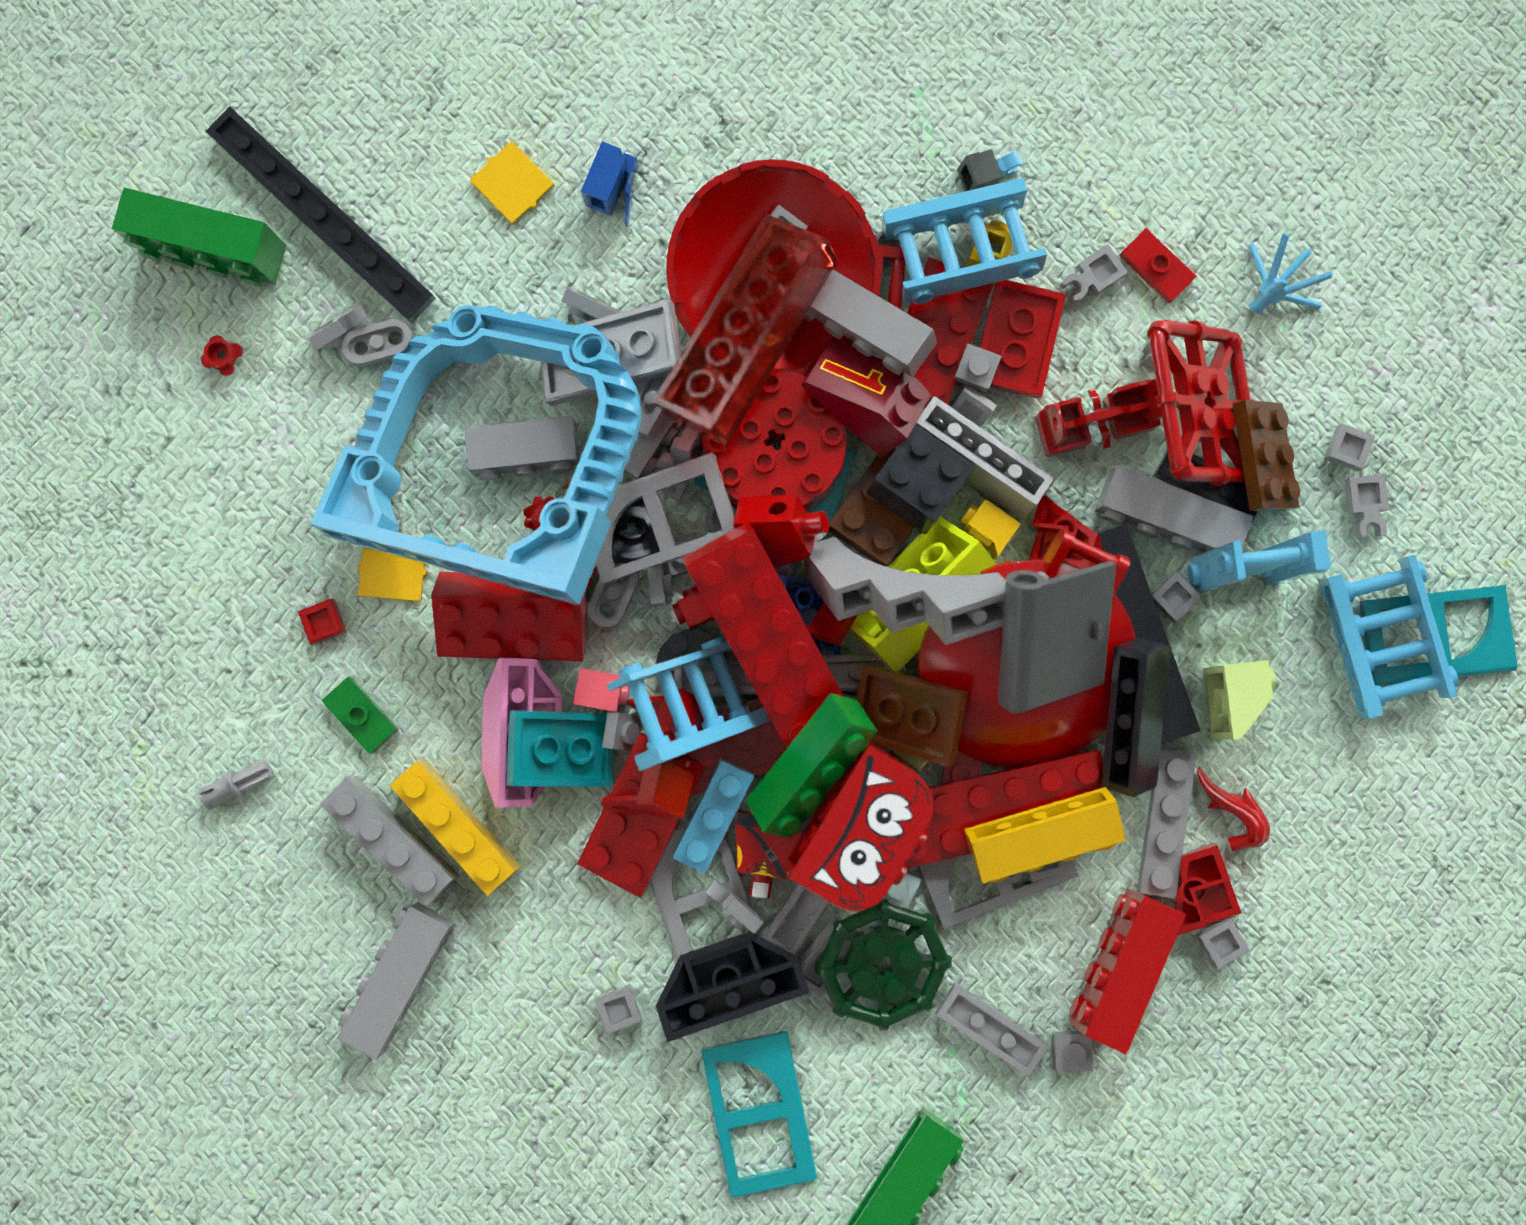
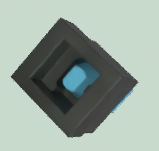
(984, 170)

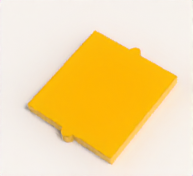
(512, 182)
(390, 576)

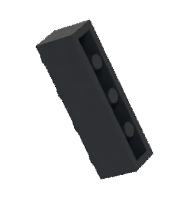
(1135, 716)

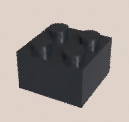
(920, 479)

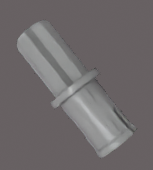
(235, 784)

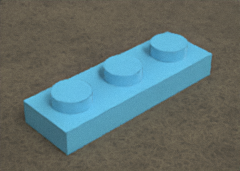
(713, 815)

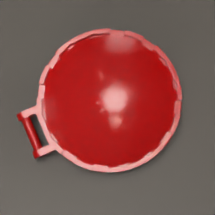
(726, 215)
(973, 666)

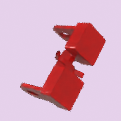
(1127, 409)
(665, 785)

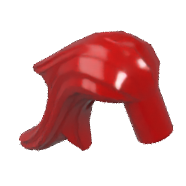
(1244, 808)

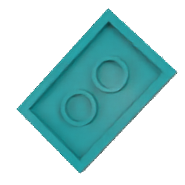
(558, 750)

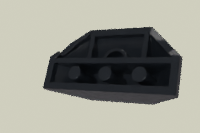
(727, 983)

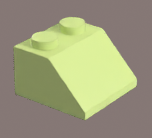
(1237, 696)

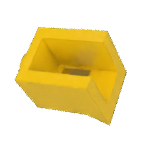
(997, 233)
(990, 526)

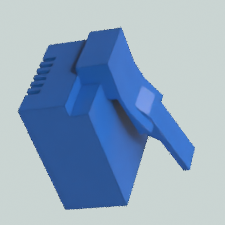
(607, 180)

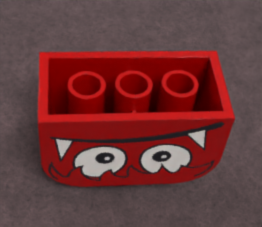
(863, 832)

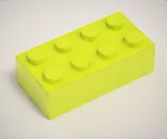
(940, 551)

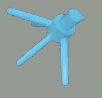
(1275, 288)

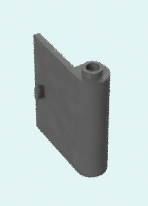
(1054, 635)

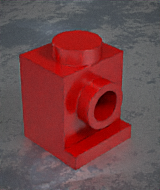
(692, 609)

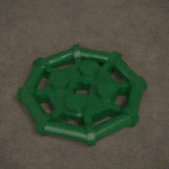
(890, 983)

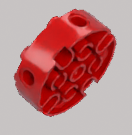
(809, 452)

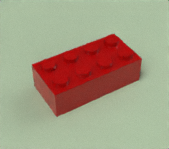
(505, 622)
(1125, 970)

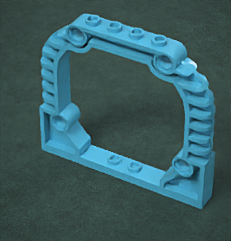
(552, 558)

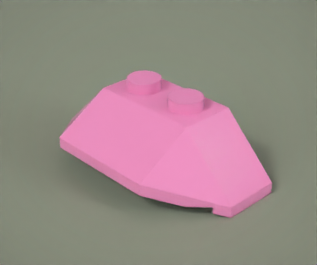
(518, 687)

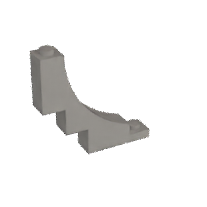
(950, 604)

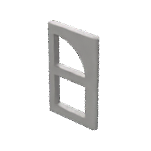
(648, 489)
(937, 877)
(673, 908)

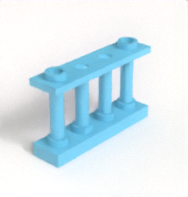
(970, 208)
(1277, 563)
(1361, 662)
(687, 736)

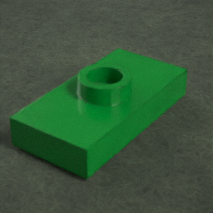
(360, 715)

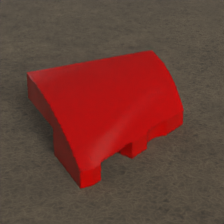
(1049, 520)
(1204, 889)

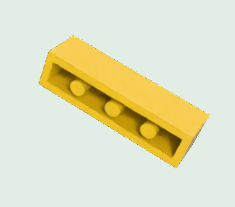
(455, 826)
(1045, 835)

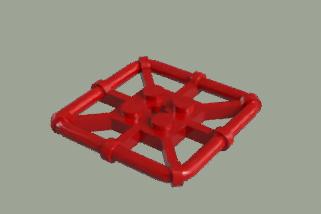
(1200, 398)

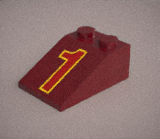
(866, 395)

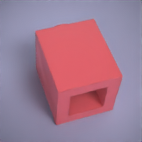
(594, 693)

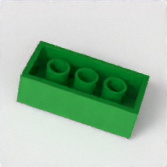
(199, 237)

